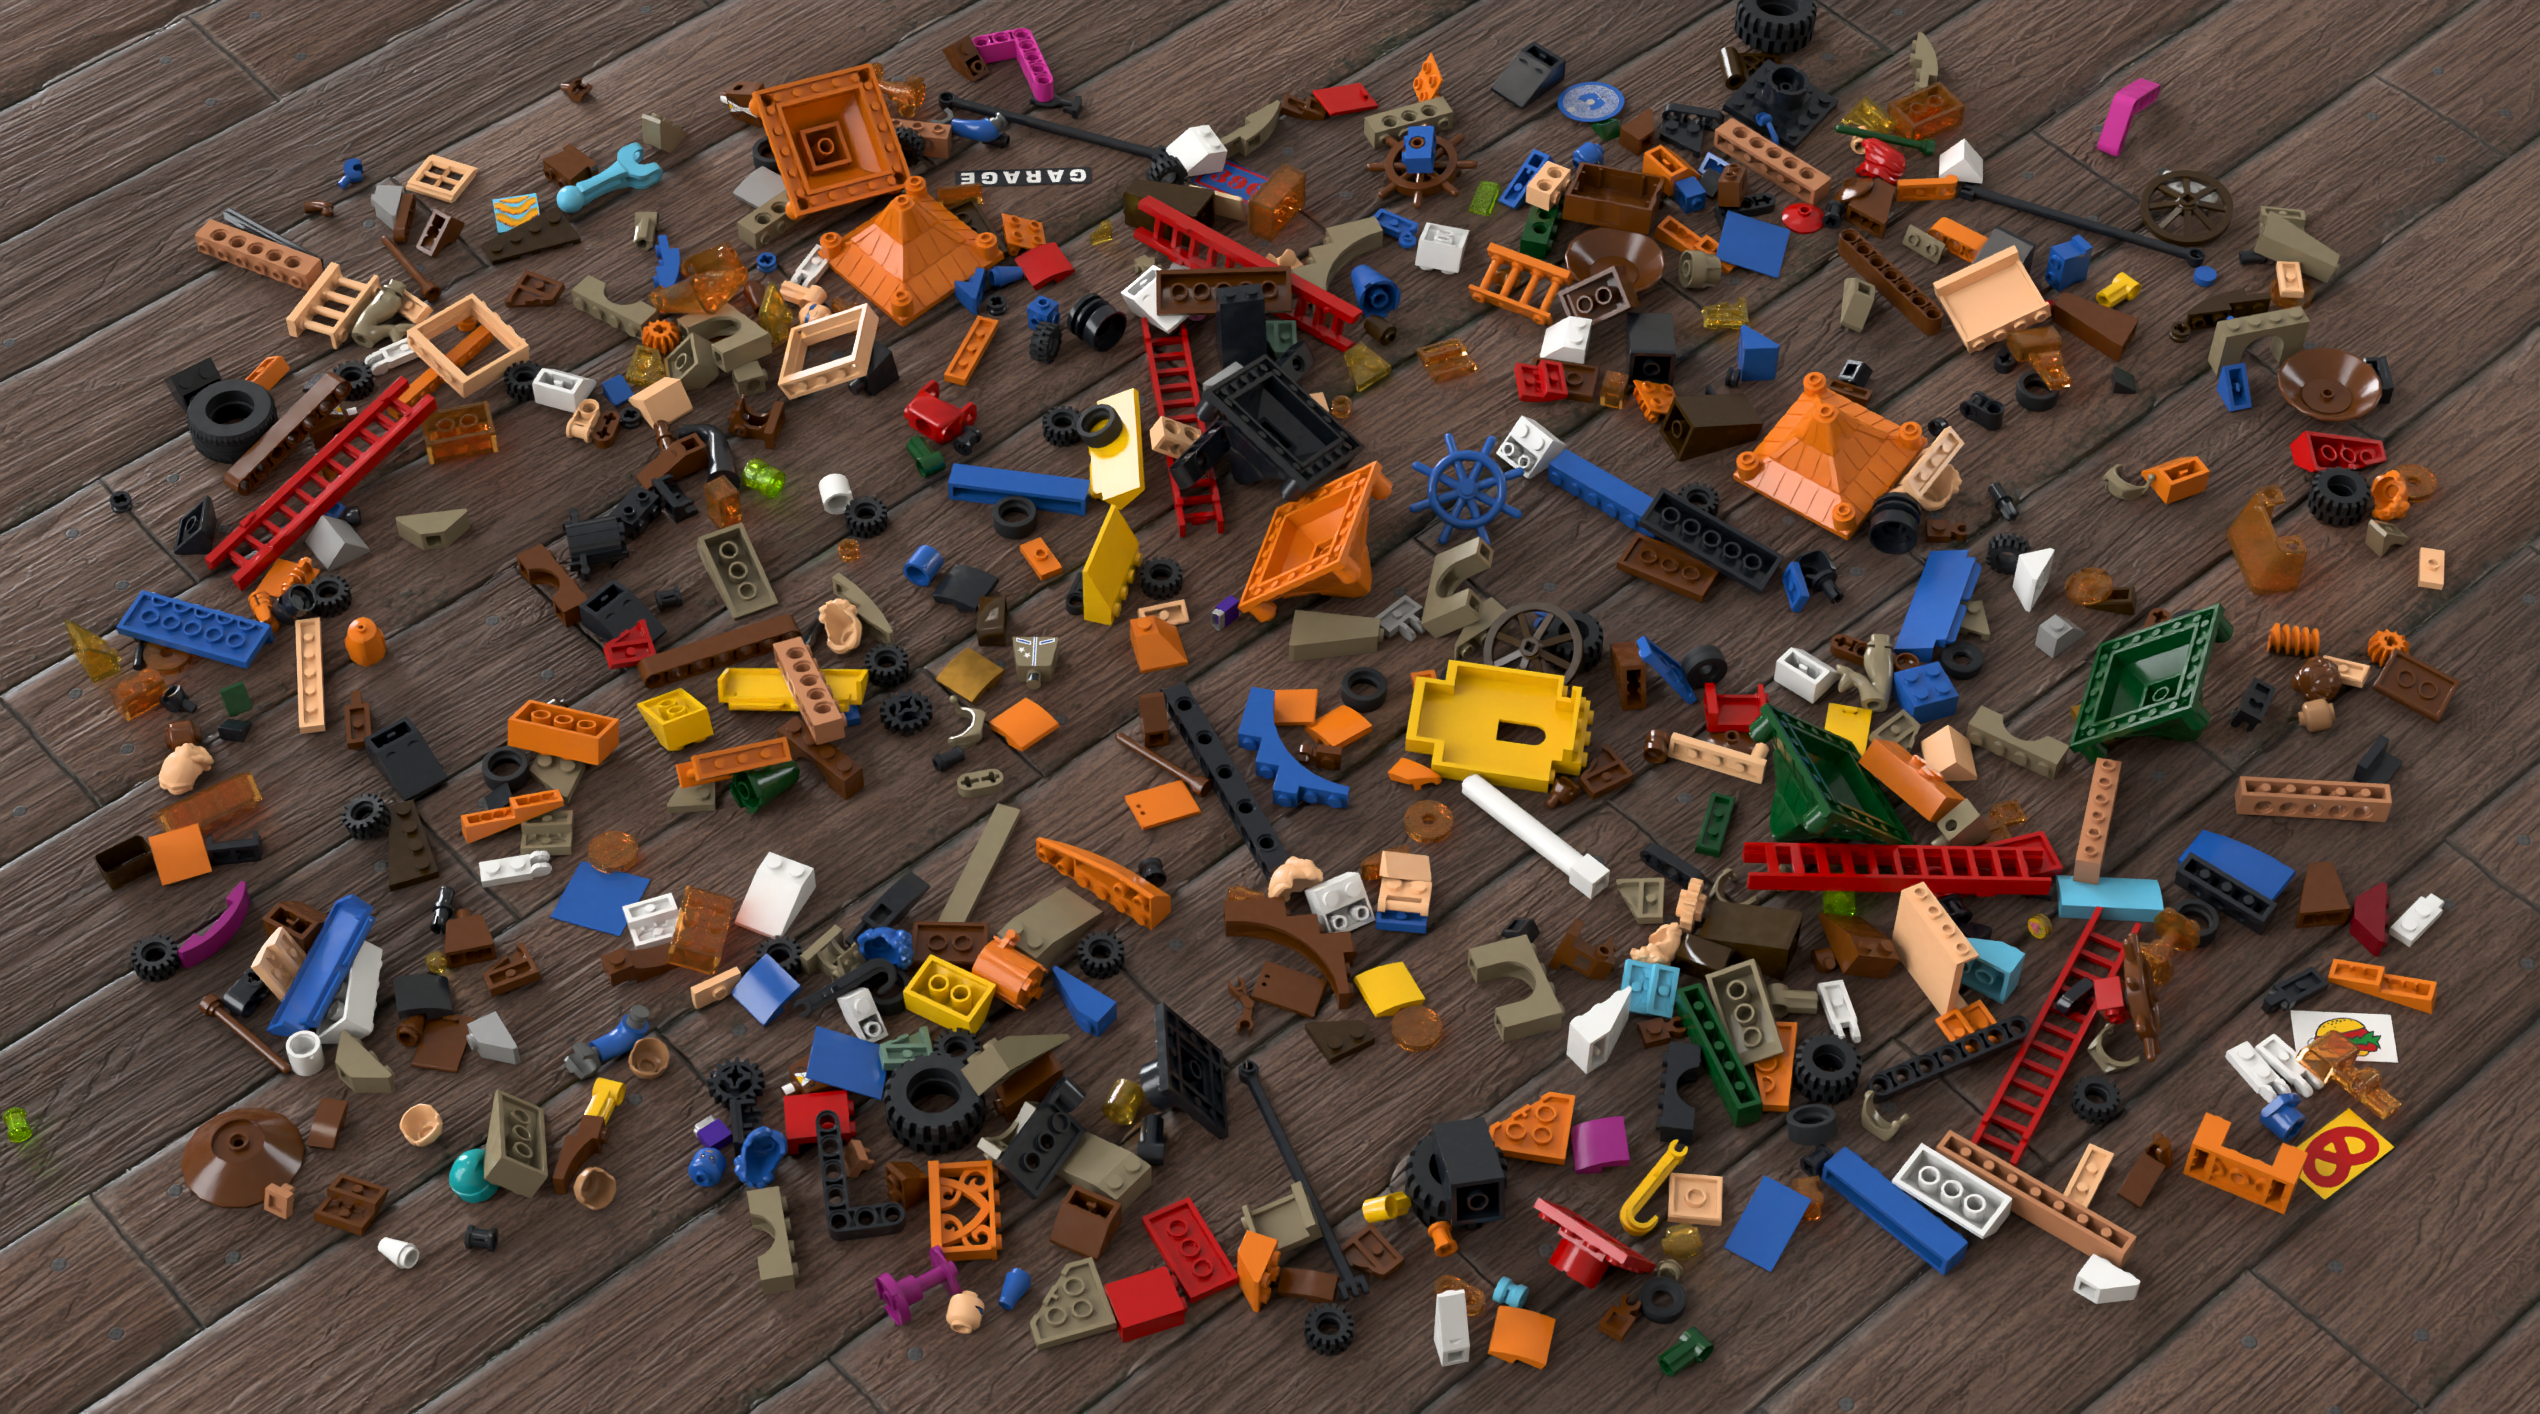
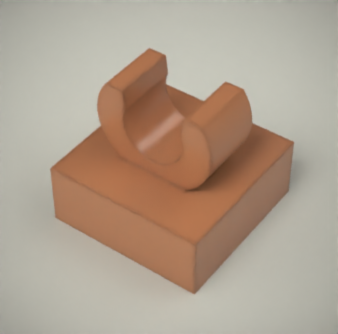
(856, 1158)
(279, 1200)

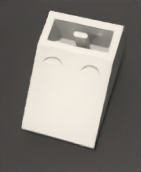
(1142, 301)
(1597, 1031)

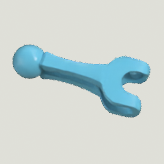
(622, 174)

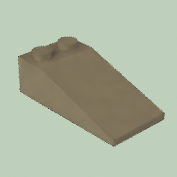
(736, 571)
(1052, 925)
(1746, 1011)
(1006, 1058)
(516, 1145)
(1106, 1170)

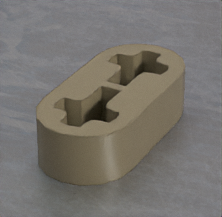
(980, 783)

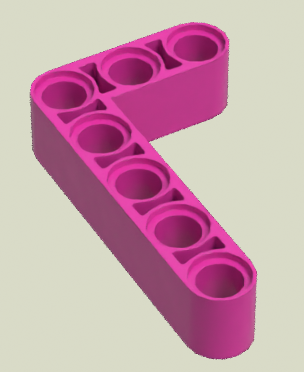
(1021, 45)
(2122, 110)

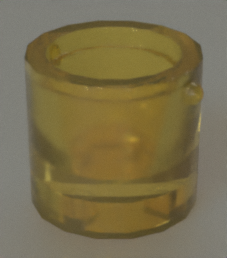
(1123, 1102)

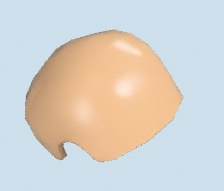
(421, 1125)

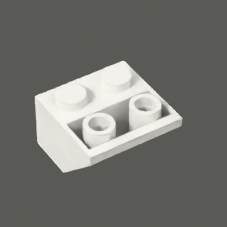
(561, 389)
(1530, 447)
(1804, 674)
(1340, 903)

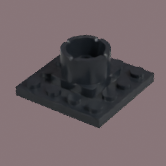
(1787, 97)
(1186, 1073)

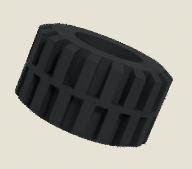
(2339, 496)
(1592, 638)
(1827, 1052)

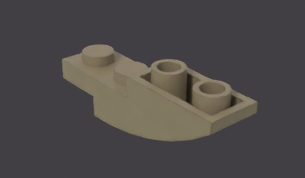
(1923, 62)
(1255, 132)

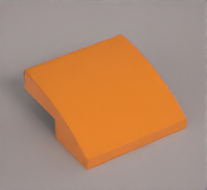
(1024, 724)
(1339, 727)
(180, 854)
(1961, 1023)
(1521, 1336)

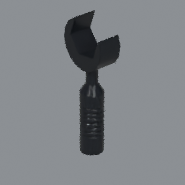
(138, 657)

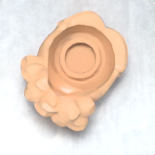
(1941, 489)
(841, 625)
(184, 767)
(1294, 877)
(1662, 946)

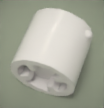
(835, 493)
(305, 1053)

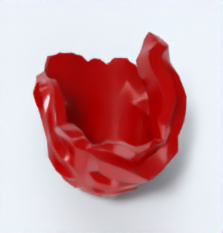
(1881, 161)

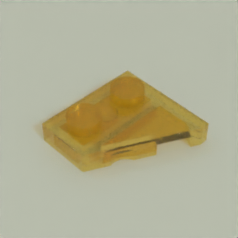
(1871, 116)
(1726, 315)
(1365, 366)
(645, 367)

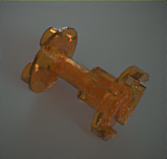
(907, 94)
(2175, 932)

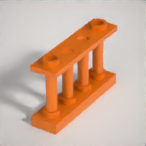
(1520, 262)
(720, 764)

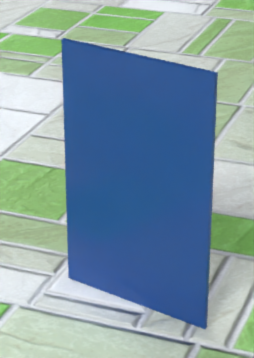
(1767, 1223)

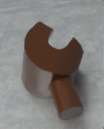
(576, 89)
(1562, 790)
(1824, 960)
(2160, 1149)

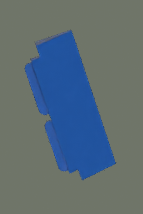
(1936, 605)
(324, 967)

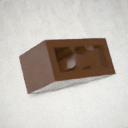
(439, 232)

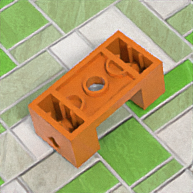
(2259, 1182)

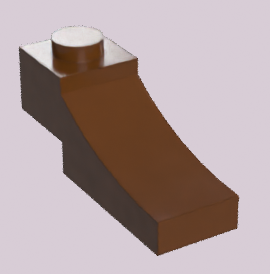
(638, 964)
(578, 1149)

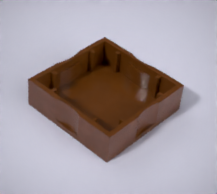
(1614, 198)

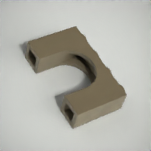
(2234, 335)
(745, 344)
(1447, 611)
(1518, 959)

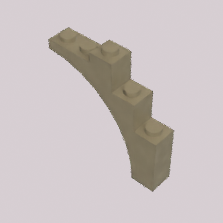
(1339, 247)

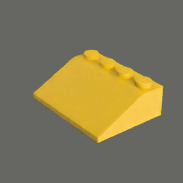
(1110, 569)

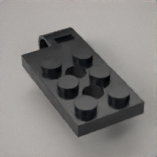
(1058, 1126)

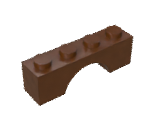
(541, 567)
(839, 770)

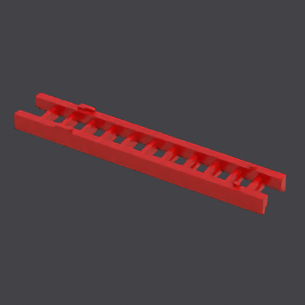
(1234, 252)
(332, 491)
(1895, 856)

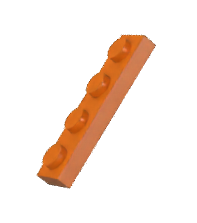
(971, 350)

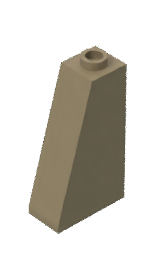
(2288, 243)
(1332, 635)

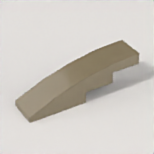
(868, 613)

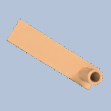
(1719, 758)

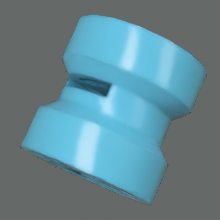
(1510, 1293)

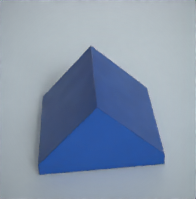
(1756, 356)

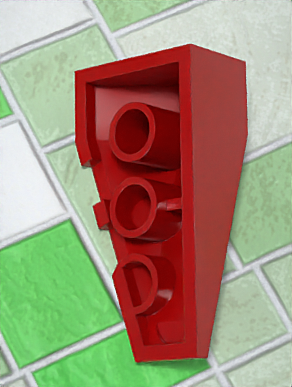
(2322, 450)

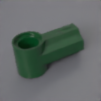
(926, 459)
(1690, 1348)

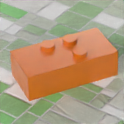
(563, 732)
(1911, 779)

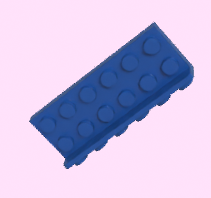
(195, 629)

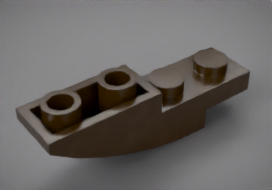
(2231, 303)

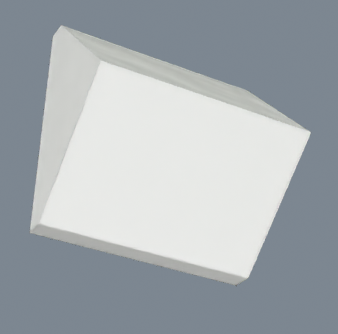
(1962, 162)
(2032, 576)

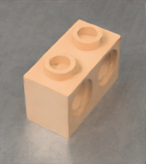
(1548, 186)
(1172, 437)

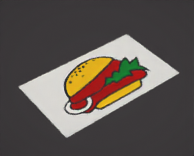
(2368, 1031)

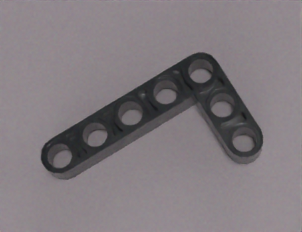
(838, 1188)

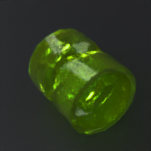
(763, 478)
(1839, 902)

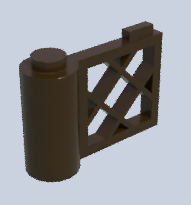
(1736, 70)

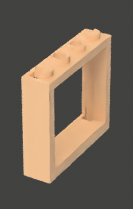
(419, 337)
(799, 383)

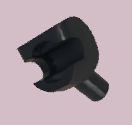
(175, 698)

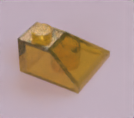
(92, 652)

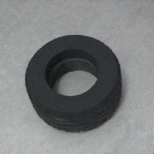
(225, 402)

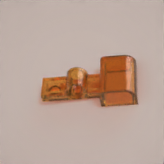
(2043, 350)
(2333, 1059)

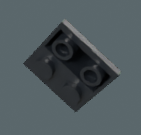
(191, 381)

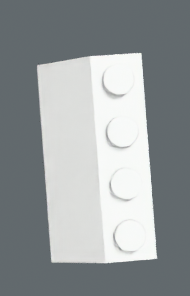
(355, 1000)
(1954, 1192)

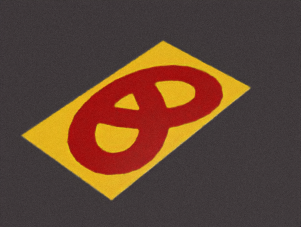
(2340, 1153)

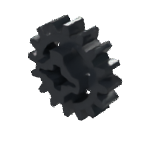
(906, 712)
(746, 1077)

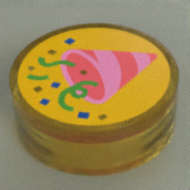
(2039, 926)

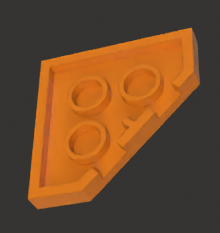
(1537, 1130)

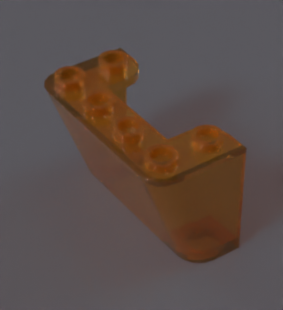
(715, 281)
(2259, 552)

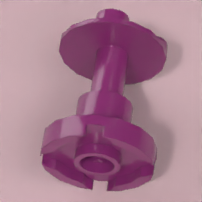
(910, 1290)

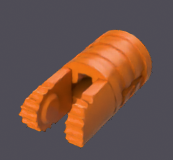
(263, 608)

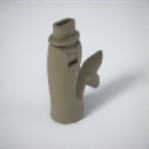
(382, 308)
(1879, 668)

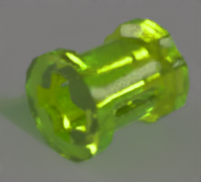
(16, 1123)

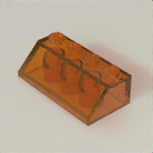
(210, 804)

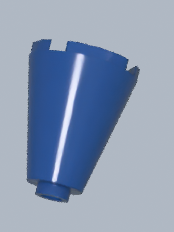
(1374, 291)

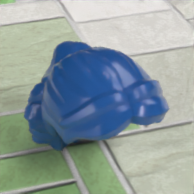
(887, 944)
(760, 1157)

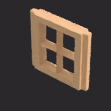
(468, 173)

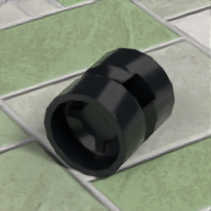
(294, 604)

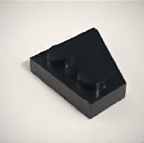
(1683, 135)

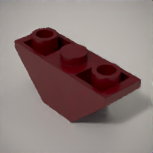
(2370, 918)

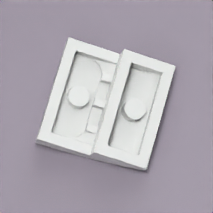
(651, 921)

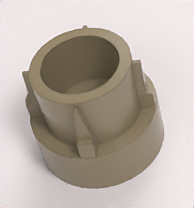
(1699, 269)

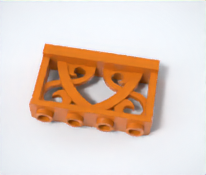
(941, 1185)

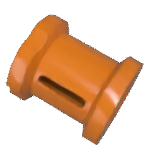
(1442, 1238)

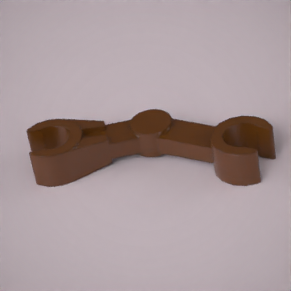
(1240, 994)

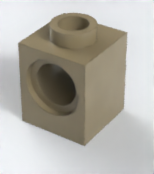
(749, 379)

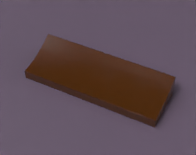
(1195, 289)

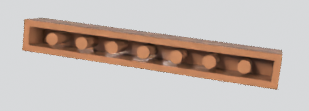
(2042, 1203)

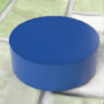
(2204, 276)

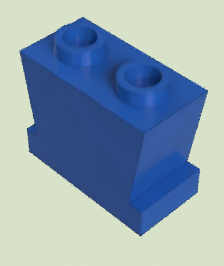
(2068, 263)

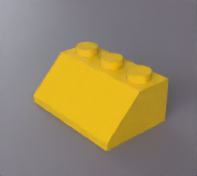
(949, 995)

